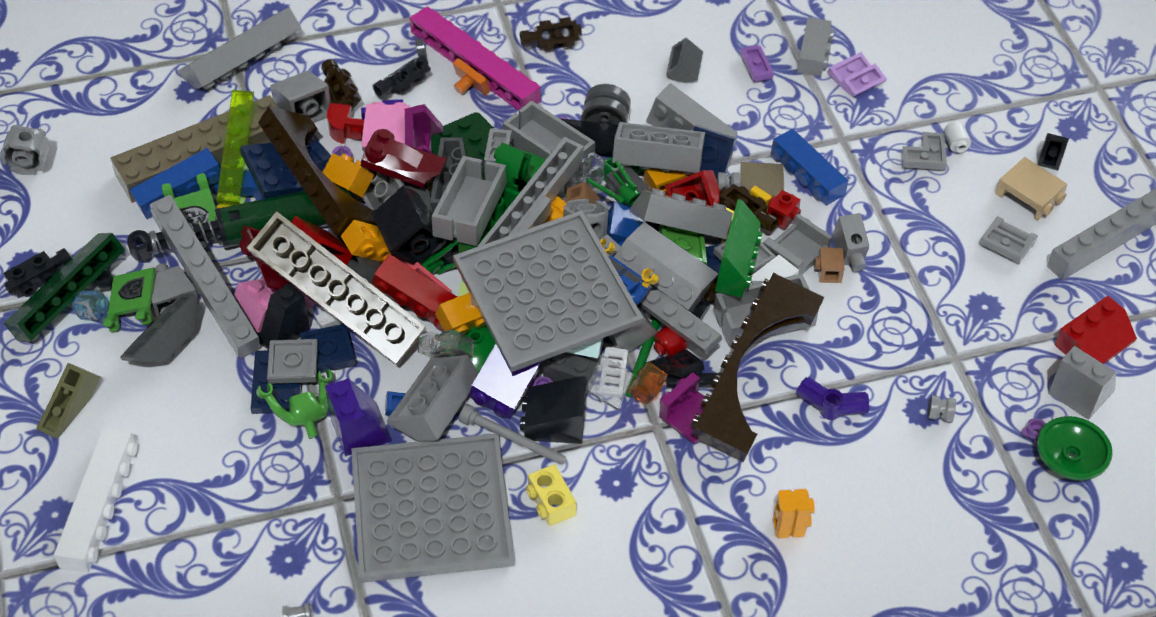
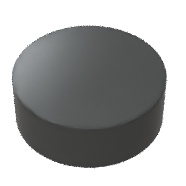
(420, 47)

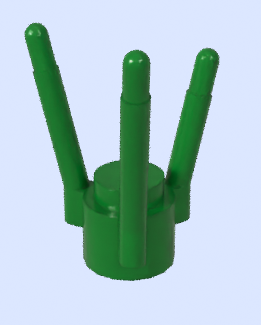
(628, 191)
(436, 261)

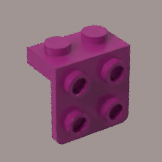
(681, 406)

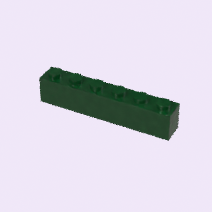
(64, 286)

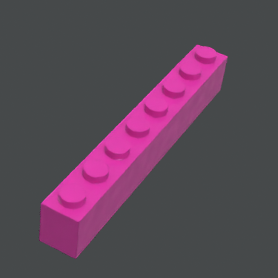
(454, 44)

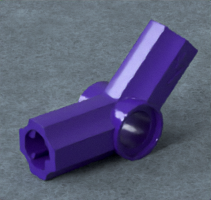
(841, 402)

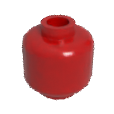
(668, 342)

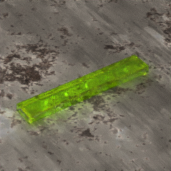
(236, 136)

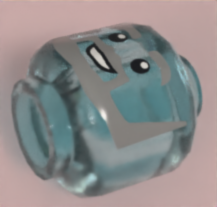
(90, 305)

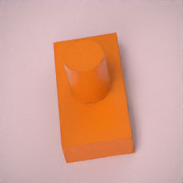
(469, 78)

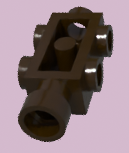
(555, 34)
(340, 84)
(757, 205)

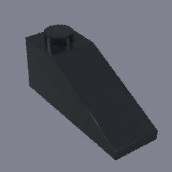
(601, 133)

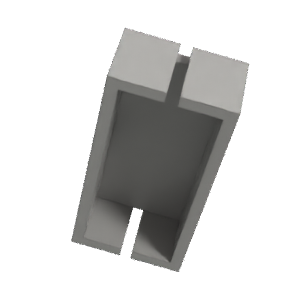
(541, 131)
(469, 201)
(732, 310)

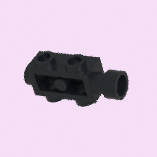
(403, 77)
(34, 272)

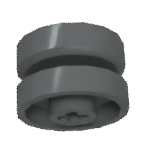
(606, 104)

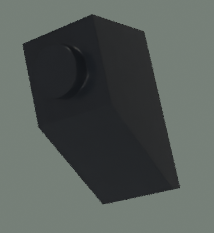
(1052, 151)

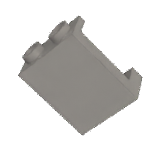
(800, 243)

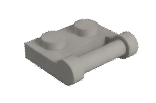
(1008, 240)

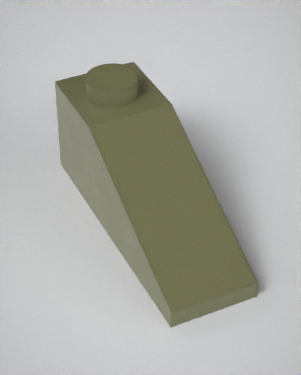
(68, 399)

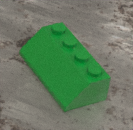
(739, 252)

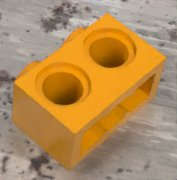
(365, 241)

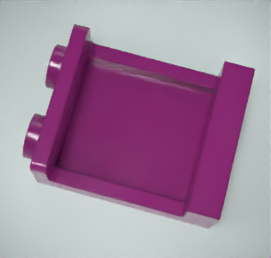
(419, 126)

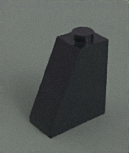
(284, 316)

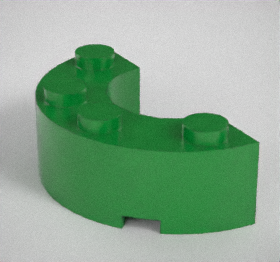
(519, 165)

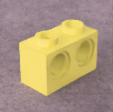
(555, 494)

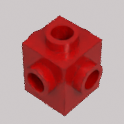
(785, 207)

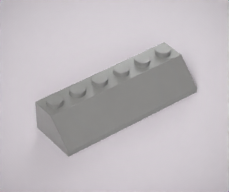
(240, 49)

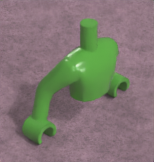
(303, 407)

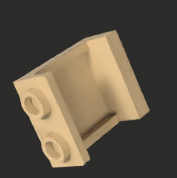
(1033, 186)

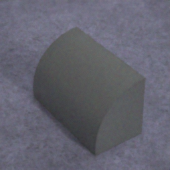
(684, 61)

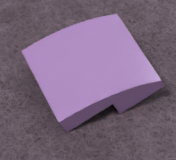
(856, 74)

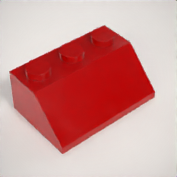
(1099, 331)

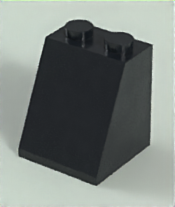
(407, 226)
(555, 411)

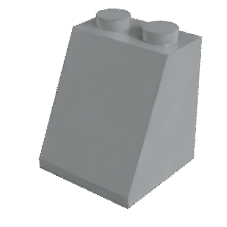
(303, 95)
(1082, 382)

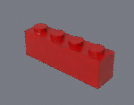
(411, 289)

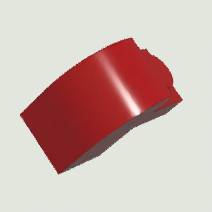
(342, 125)

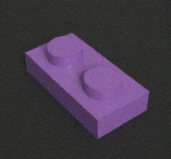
(757, 63)

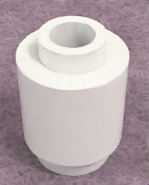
(957, 136)

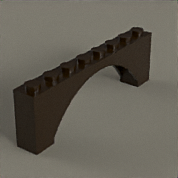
(290, 135)
(722, 420)

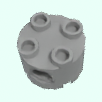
(25, 150)
(595, 213)

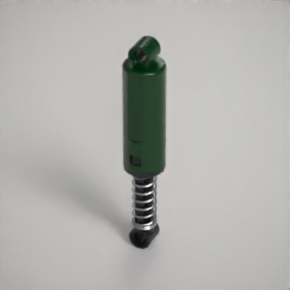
(230, 222)

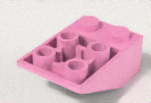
(253, 300)

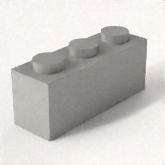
(815, 47)

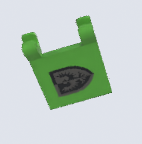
(196, 205)
(130, 294)

